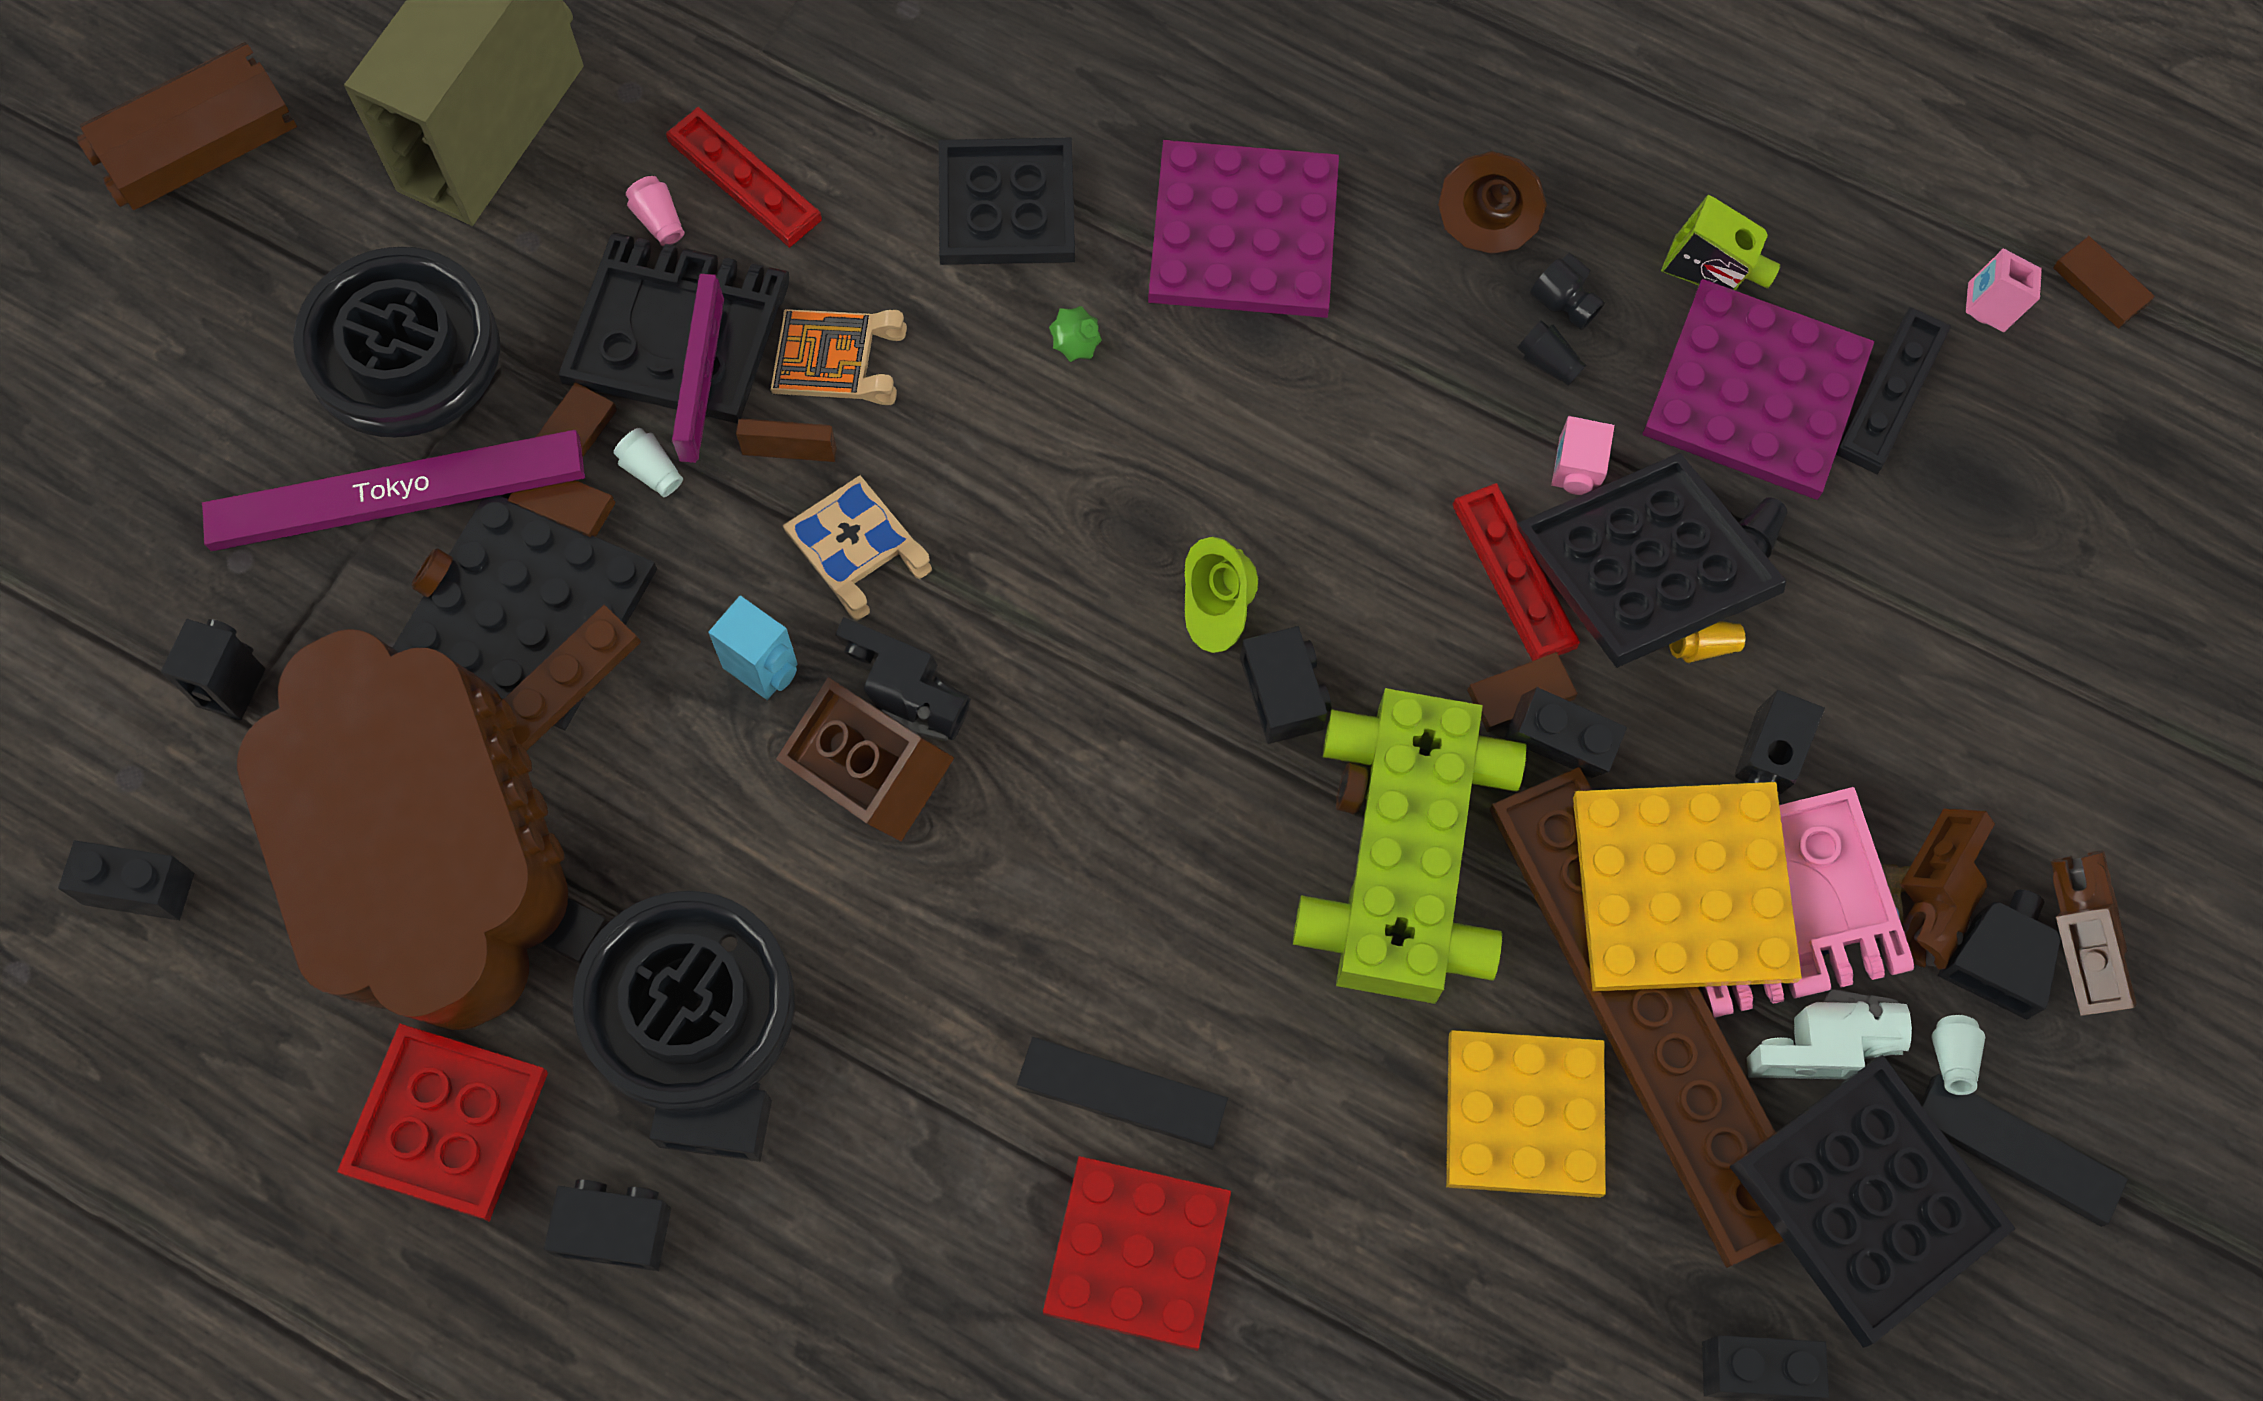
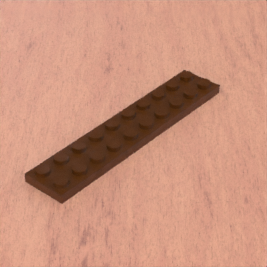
(1659, 1035)

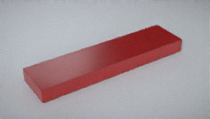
(744, 177)
(1515, 573)

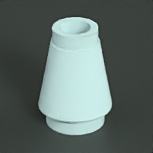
(647, 461)
(1959, 1052)

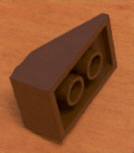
(864, 759)

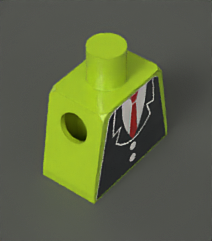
(1720, 248)

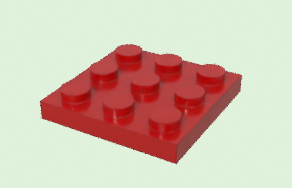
(443, 1122)
(1137, 1253)

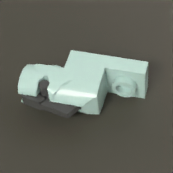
(1835, 1038)

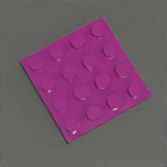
(1244, 229)
(1759, 389)

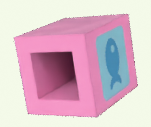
(2003, 290)
(1582, 455)

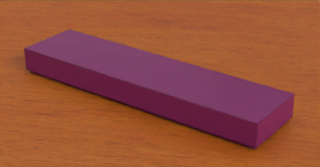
(698, 368)

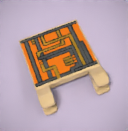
(830, 354)

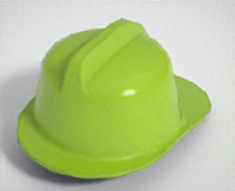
(1217, 593)

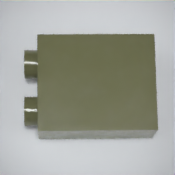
(462, 94)

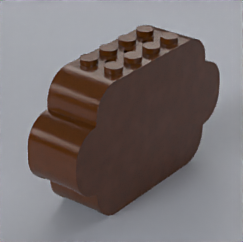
(402, 831)

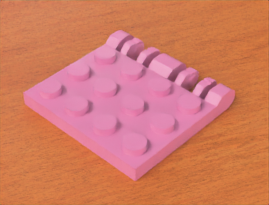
(1835, 898)

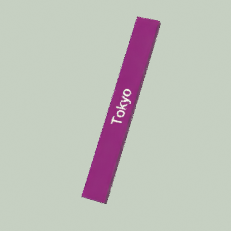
(392, 490)

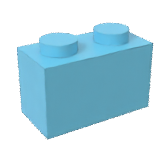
(754, 648)

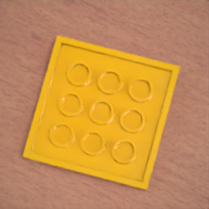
(1685, 887)

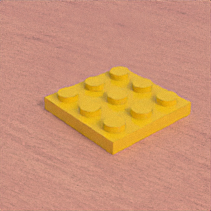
(1526, 1114)

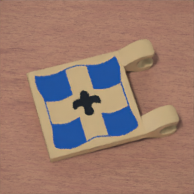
(852, 537)

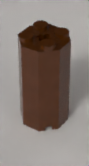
(185, 127)

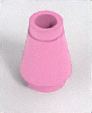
(655, 209)

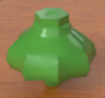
(1075, 333)

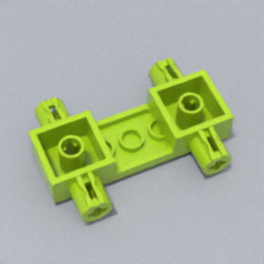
(1410, 846)

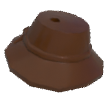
(1482, 212)

